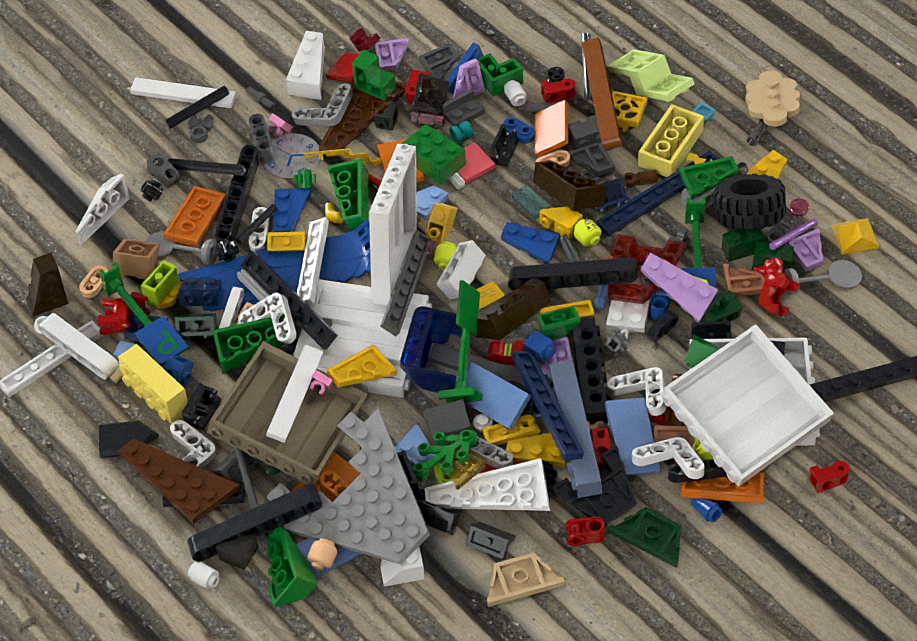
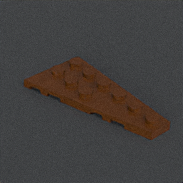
(357, 117)
(183, 484)

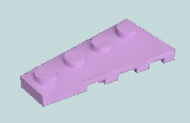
(688, 291)

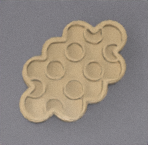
(772, 98)

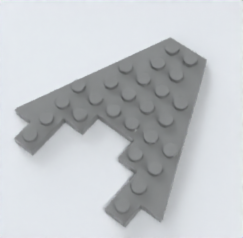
(377, 509)

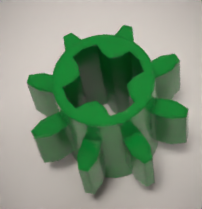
(304, 178)

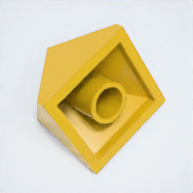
(855, 236)

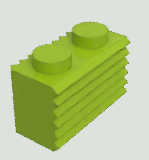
(160, 282)

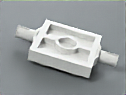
(628, 317)

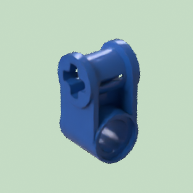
(659, 304)

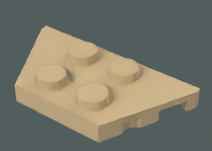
(521, 578)

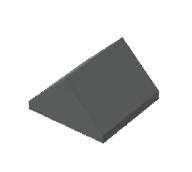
(447, 418)

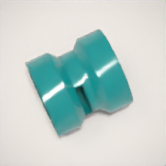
(461, 132)

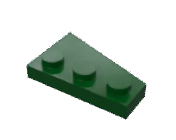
(707, 175)

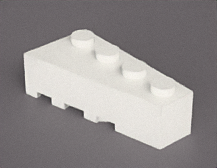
(307, 68)

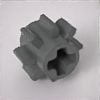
(613, 345)

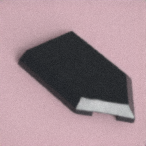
(116, 435)

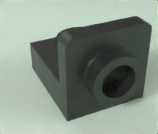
(388, 119)

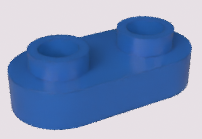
(525, 133)

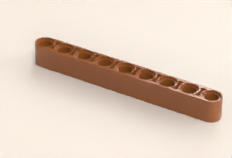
(602, 94)

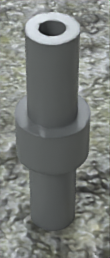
(260, 97)

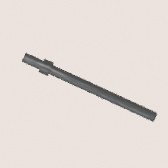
(248, 483)

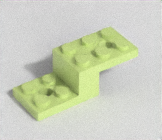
(651, 75)

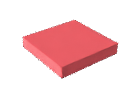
(476, 163)

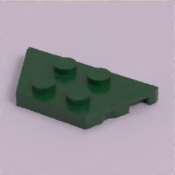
(651, 534)

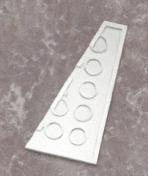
(505, 488)

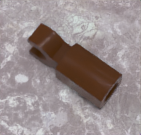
(641, 178)

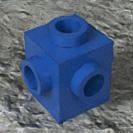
(179, 369)

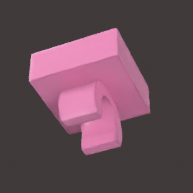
(279, 124)
(322, 380)

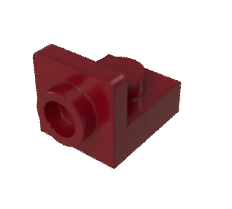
(362, 40)

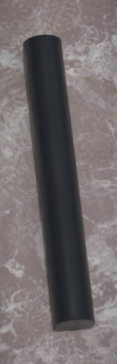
(261, 219)

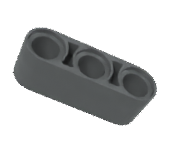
(261, 137)

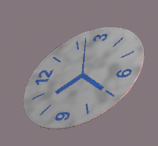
(290, 156)

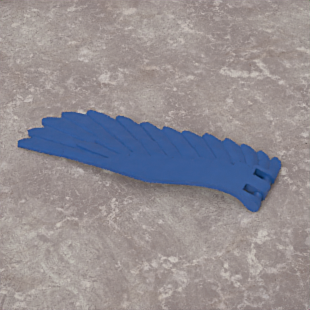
(342, 259)

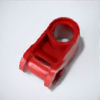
(584, 531)

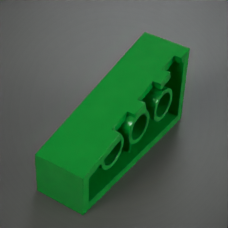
(351, 190)
(241, 341)

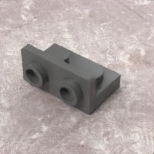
(462, 108)

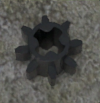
(151, 190)
(227, 250)

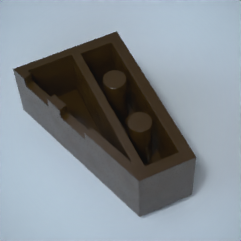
(46, 286)

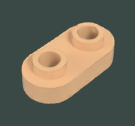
(556, 156)
(92, 283)

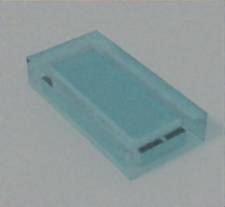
(529, 201)

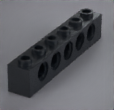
(589, 370)

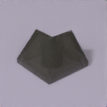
(430, 95)

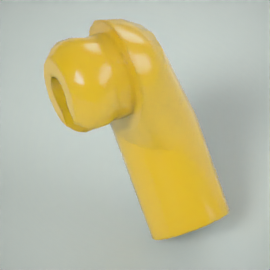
(332, 215)

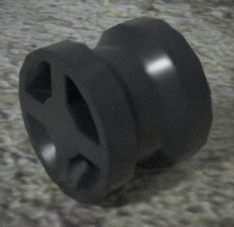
(555, 74)

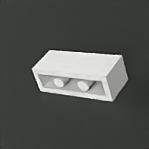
(462, 266)

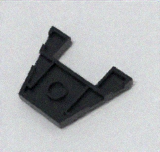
(616, 492)

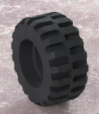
(750, 201)

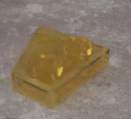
(465, 471)

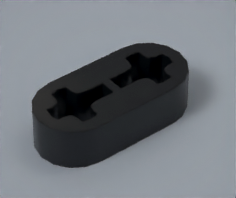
(662, 325)

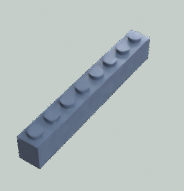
(567, 392)

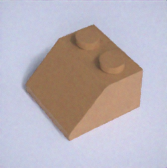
(136, 258)

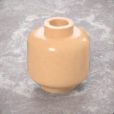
(322, 554)

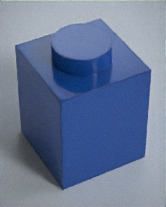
(541, 346)

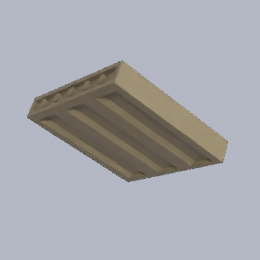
(252, 404)

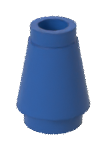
(708, 510)

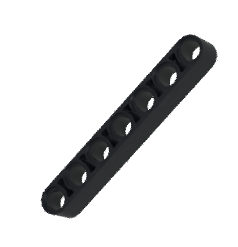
(237, 196)
(576, 273)
(256, 521)

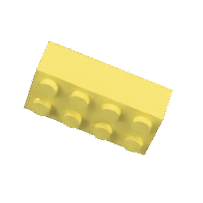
(671, 141)
(153, 383)

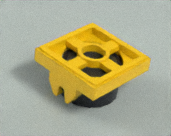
(627, 109)

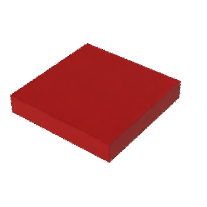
(343, 69)

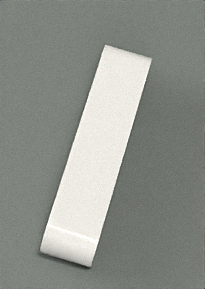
(78, 346)

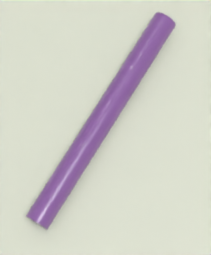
(792, 234)

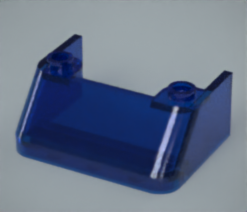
(428, 327)

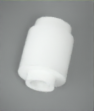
(515, 93)
(203, 575)

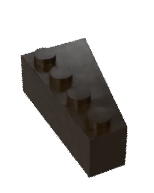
(568, 186)
(512, 310)

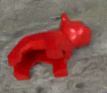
(774, 286)
(120, 315)

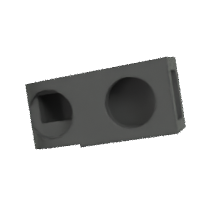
(162, 169)

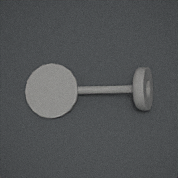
(207, 251)
(841, 272)

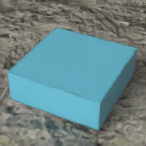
(704, 110)

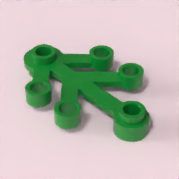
(464, 440)

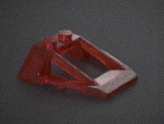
(627, 247)

